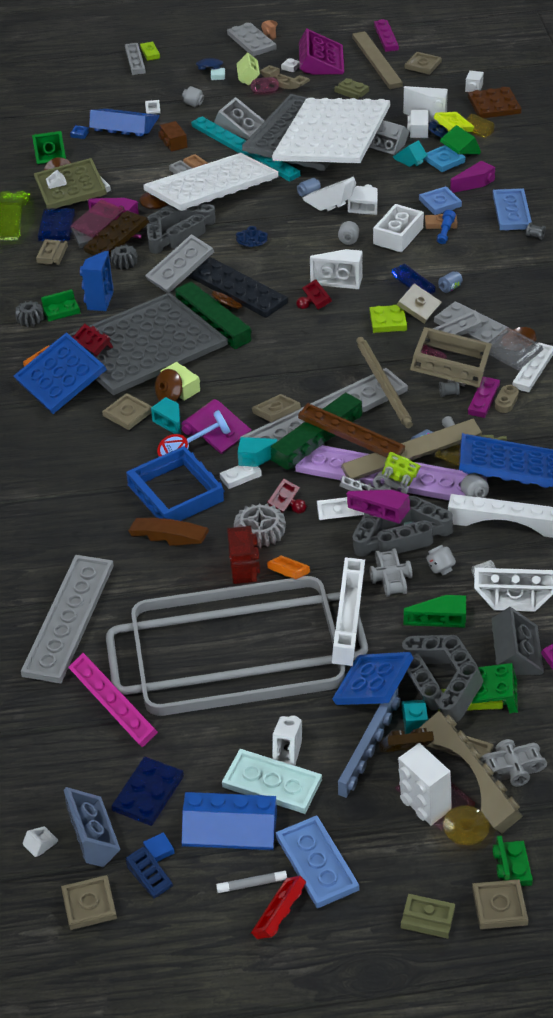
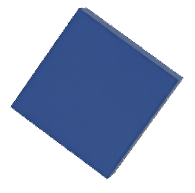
(79, 132)
(159, 847)

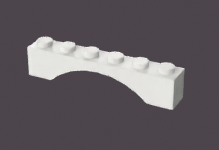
(471, 509)
(348, 612)

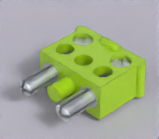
(400, 469)

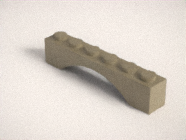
(495, 804)

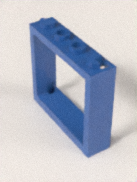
(182, 456)

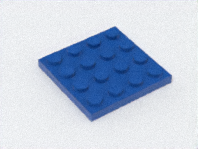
(60, 373)

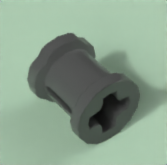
(536, 231)
(449, 388)

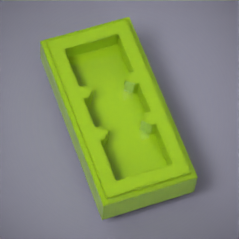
(150, 51)

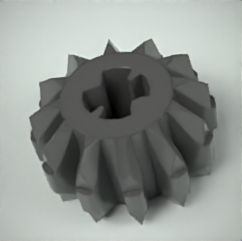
(124, 257)
(29, 313)

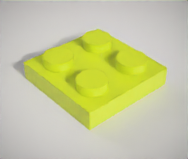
(451, 119)

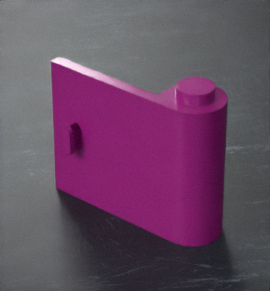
(205, 417)

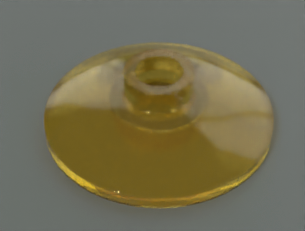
(465, 818)

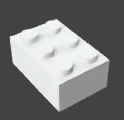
(398, 228)
(425, 784)

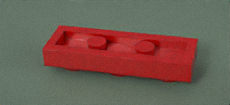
(279, 907)

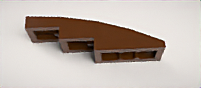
(172, 530)

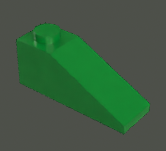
(438, 612)

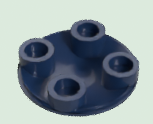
(209, 62)
(437, 129)
(251, 237)

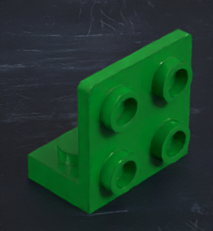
(497, 685)

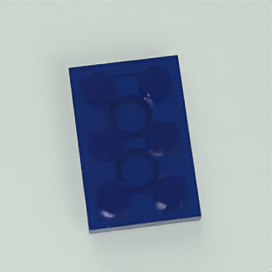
(56, 224)
(147, 791)

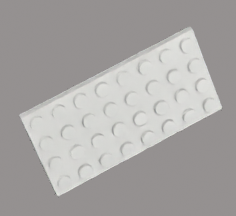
(210, 181)

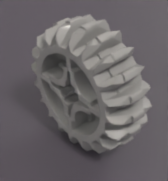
(270, 519)

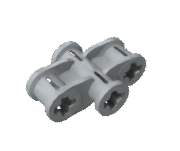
(391, 572)
(515, 761)

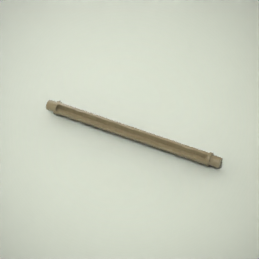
(385, 384)

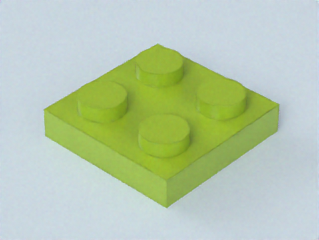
(388, 319)

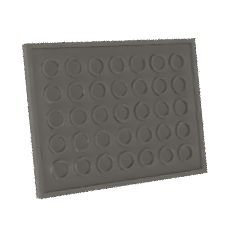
(270, 133)
(151, 340)

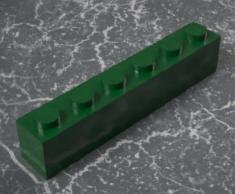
(214, 314)
(307, 437)

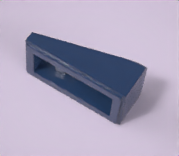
(141, 859)

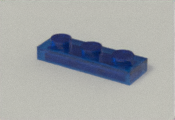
(410, 277)

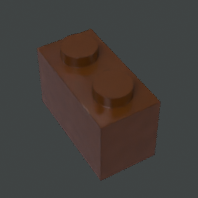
(173, 136)

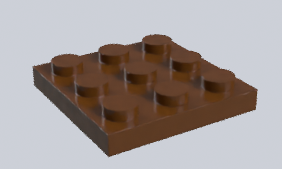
(494, 102)

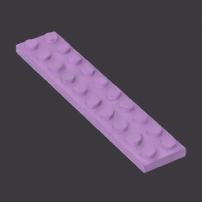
(430, 479)

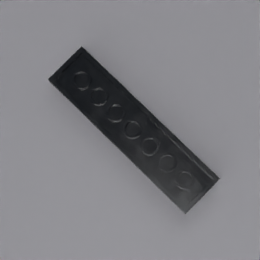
(239, 287)

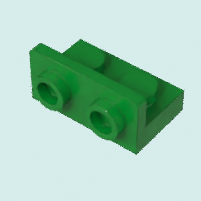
(60, 305)
(512, 861)

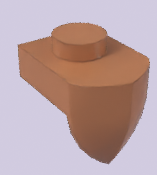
(269, 28)

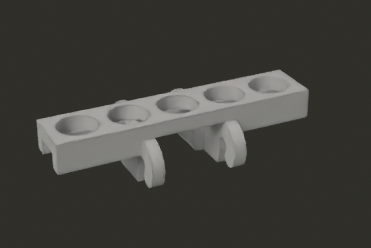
(354, 485)

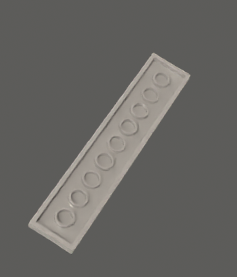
(366, 390)

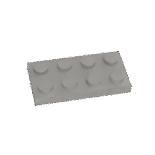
(251, 39)
(179, 263)
(485, 333)

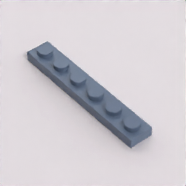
(367, 745)

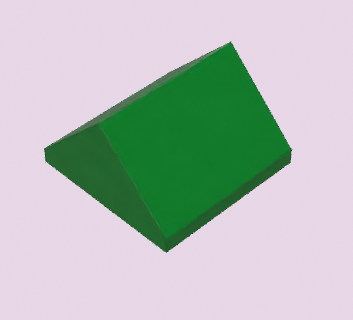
(461, 141)
(48, 146)

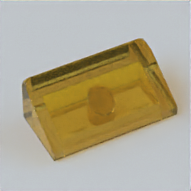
(482, 126)

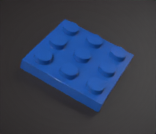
(373, 678)

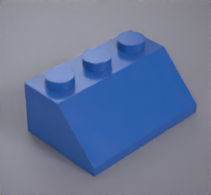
(97, 281)

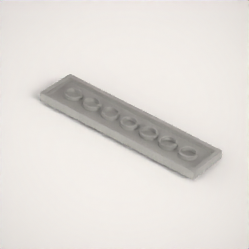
(67, 619)

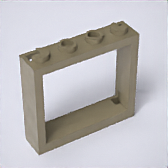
(446, 368)

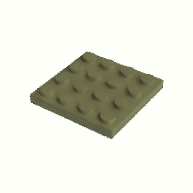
(82, 184)

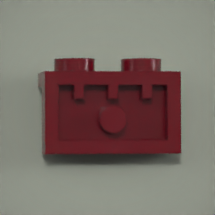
(92, 339)

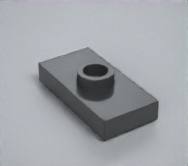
(81, 238)

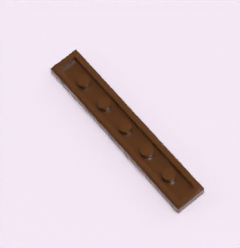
(350, 431)

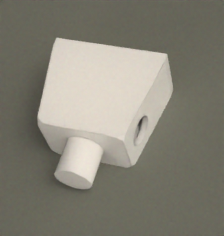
(363, 200)
(287, 732)

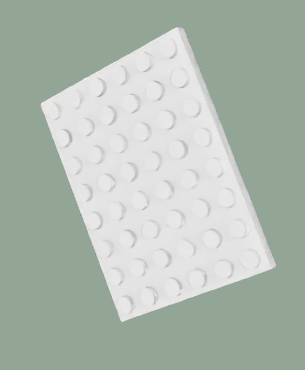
(332, 130)

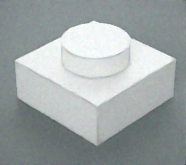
(290, 65)

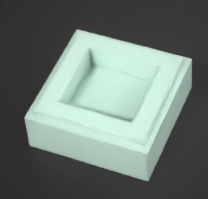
(218, 74)

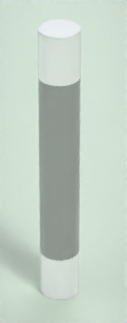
(251, 881)

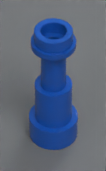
(448, 218)

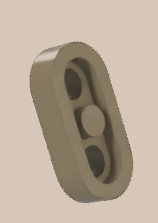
(506, 398)

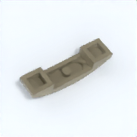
(284, 81)

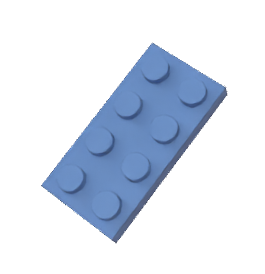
(511, 209)
(317, 861)

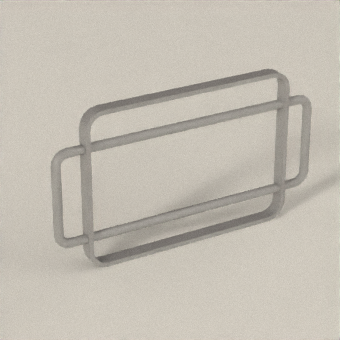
(221, 594)

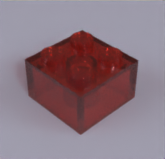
(243, 554)

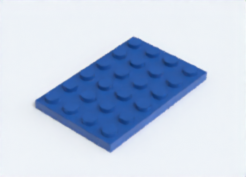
(506, 460)

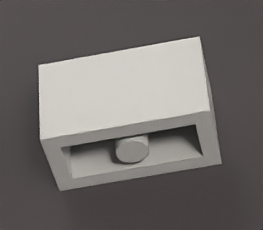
(418, 124)

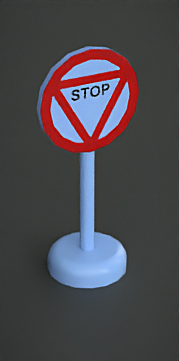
(177, 441)

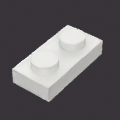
(239, 475)

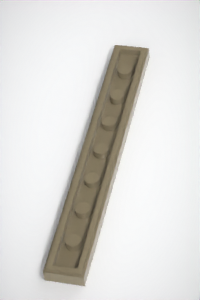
(377, 60)
(414, 449)

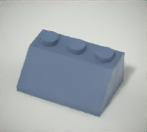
(91, 826)

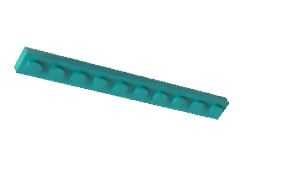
(235, 143)

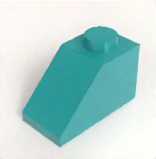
(411, 154)
(167, 415)
(254, 451)
(414, 714)

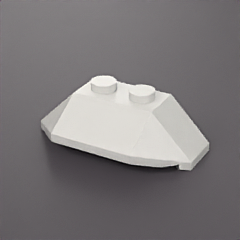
(331, 195)
(515, 588)

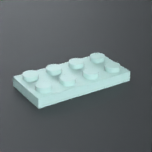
(269, 777)

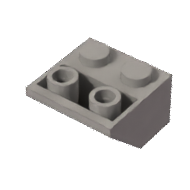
(389, 137)

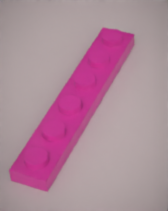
(113, 700)

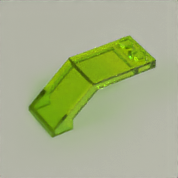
(10, 213)

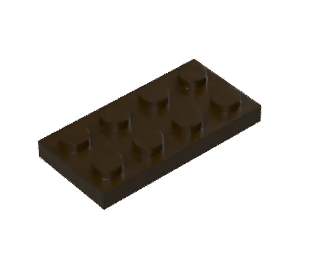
(116, 233)
(399, 741)

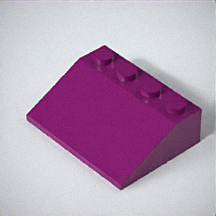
(320, 54)

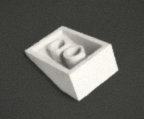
(425, 99)
(337, 268)

